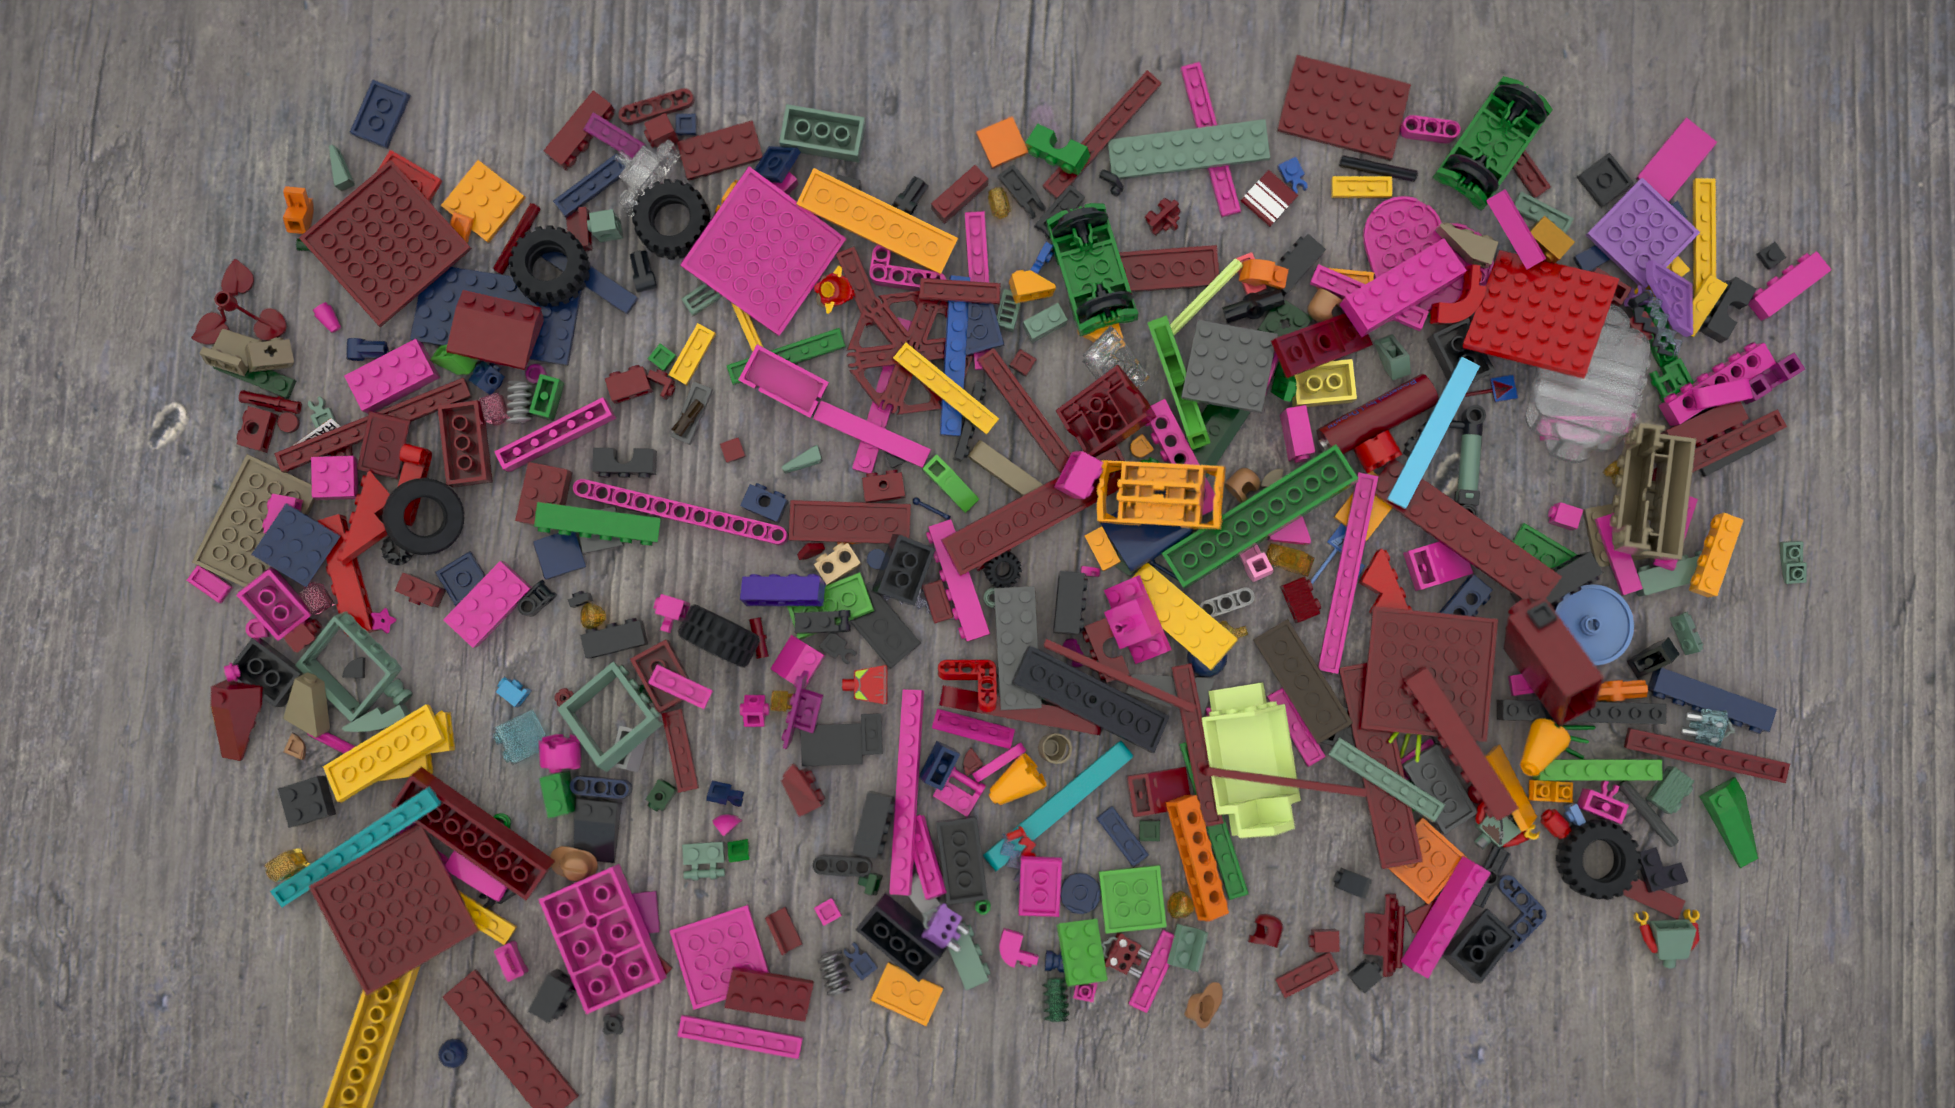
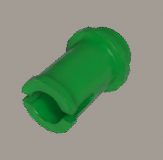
(985, 911)

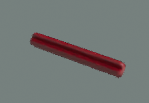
(523, 226)

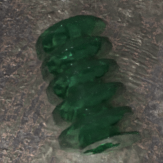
(1056, 999)

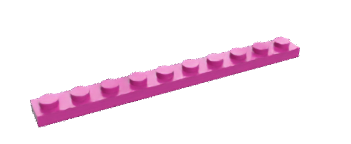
(1347, 573)
(906, 792)

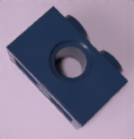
(773, 511)
(939, 765)

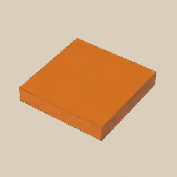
(1002, 142)

